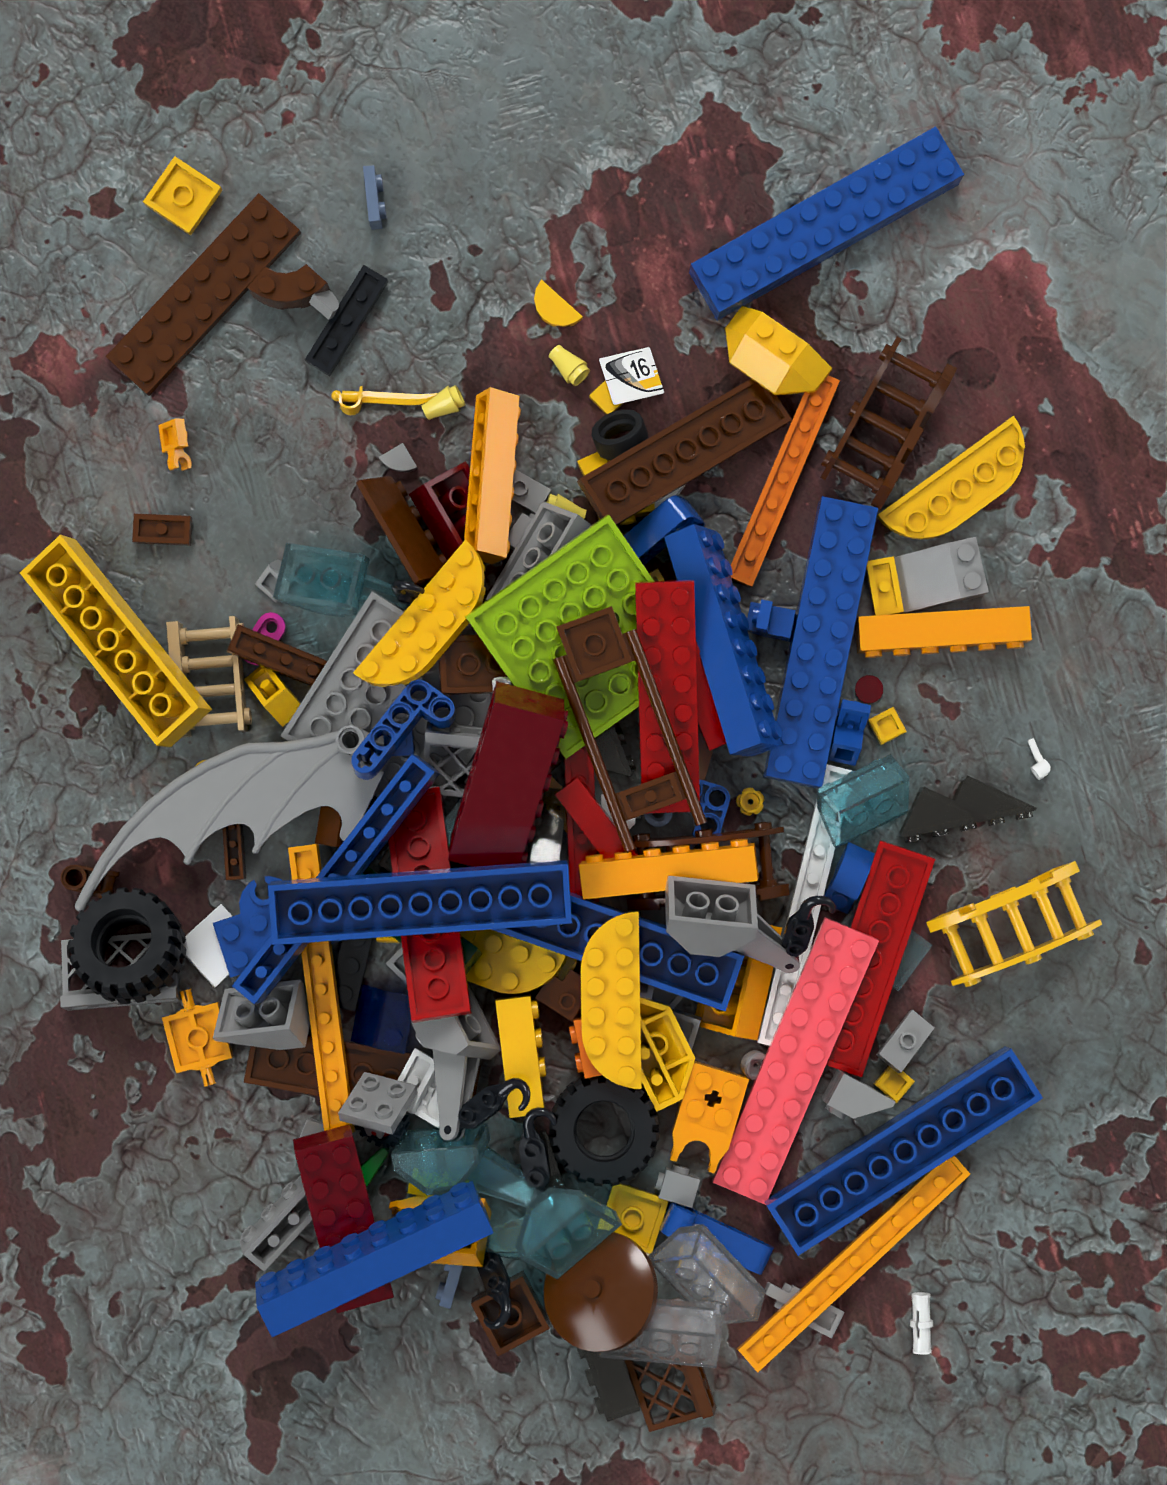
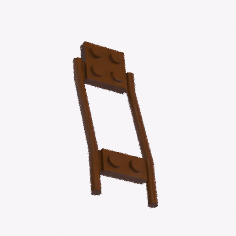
(594, 647)

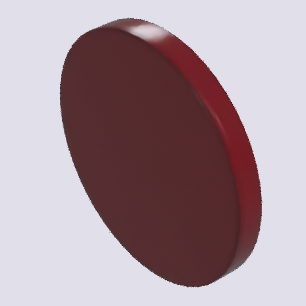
(869, 689)

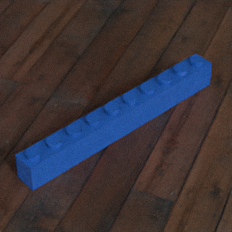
(350, 859)

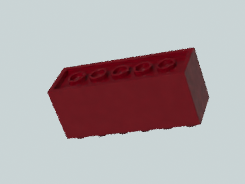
(508, 777)

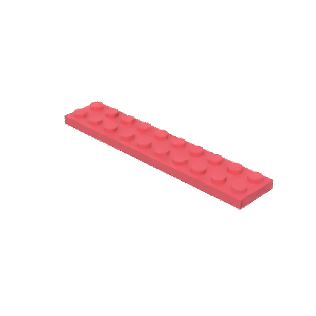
(795, 1060)

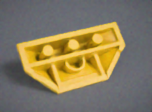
(773, 354)
(664, 1054)

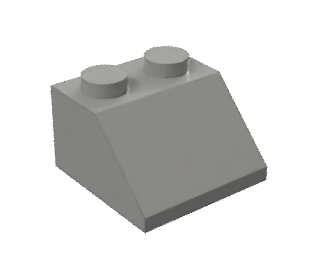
(853, 1098)

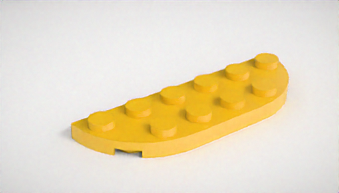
(960, 486)
(428, 623)
(511, 963)
(613, 1000)

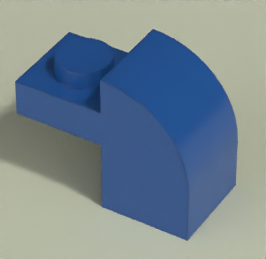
(771, 620)
(848, 732)
(849, 876)

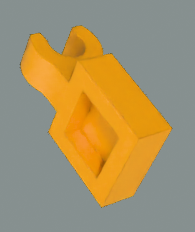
(173, 440)

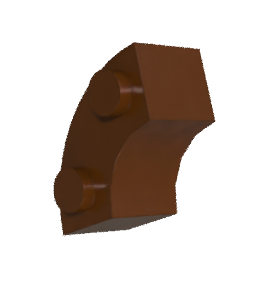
(287, 289)

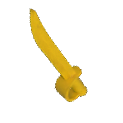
(376, 397)

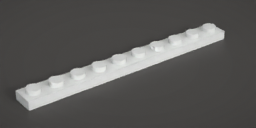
(810, 882)

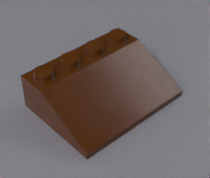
(402, 528)

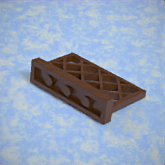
(698, 1387)

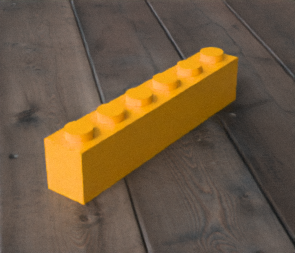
(492, 474)
(943, 630)
(650, 871)

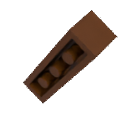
(234, 852)

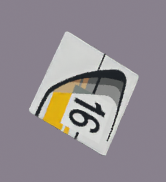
(631, 376)

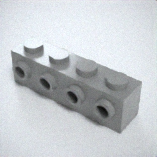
(277, 1226)

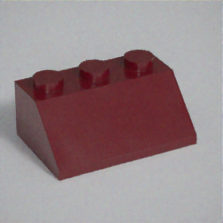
(444, 507)

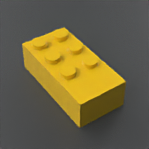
(520, 1049)

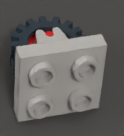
(379, 1108)

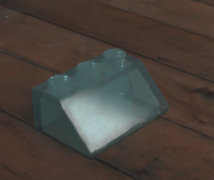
(863, 800)

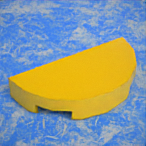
(554, 308)

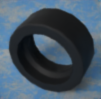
(613, 424)

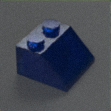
(382, 1019)

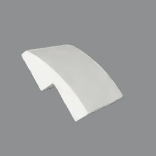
(204, 948)
(421, 1072)

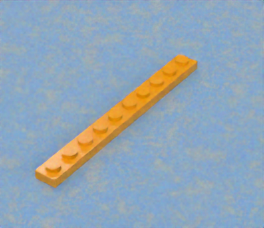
(323, 1005)
(852, 1263)

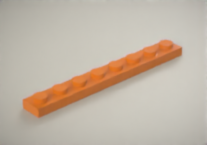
(781, 482)

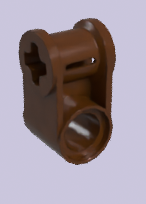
(106, 884)

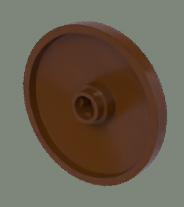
(604, 1296)

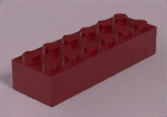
(337, 1194)

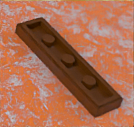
(275, 655)

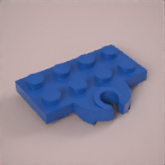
(247, 932)

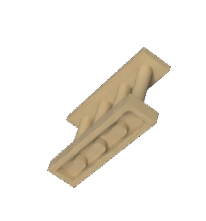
(179, 637)

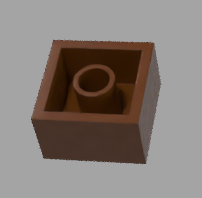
(526, 1318)

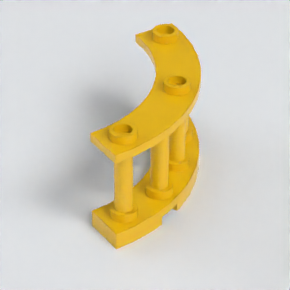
(1008, 901)

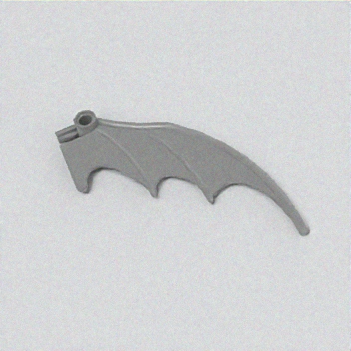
(251, 786)

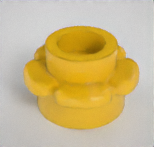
(742, 801)

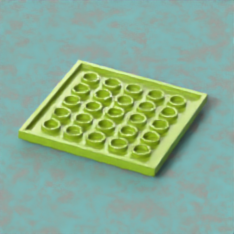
(574, 581)

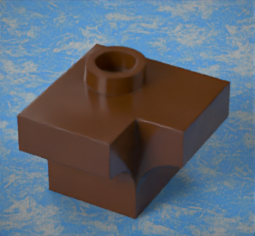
(563, 995)

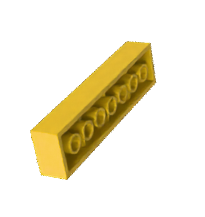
(115, 641)

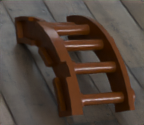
(906, 436)
(768, 885)

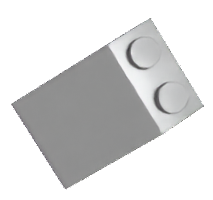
(941, 575)
(274, 1024)

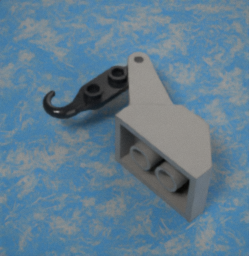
(723, 918)
(457, 1050)

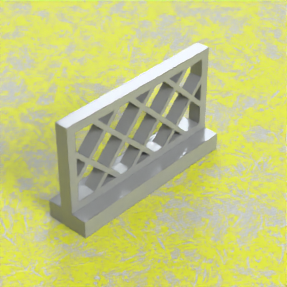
(457, 737)
(88, 999)

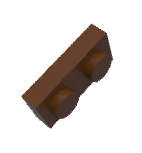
(162, 529)

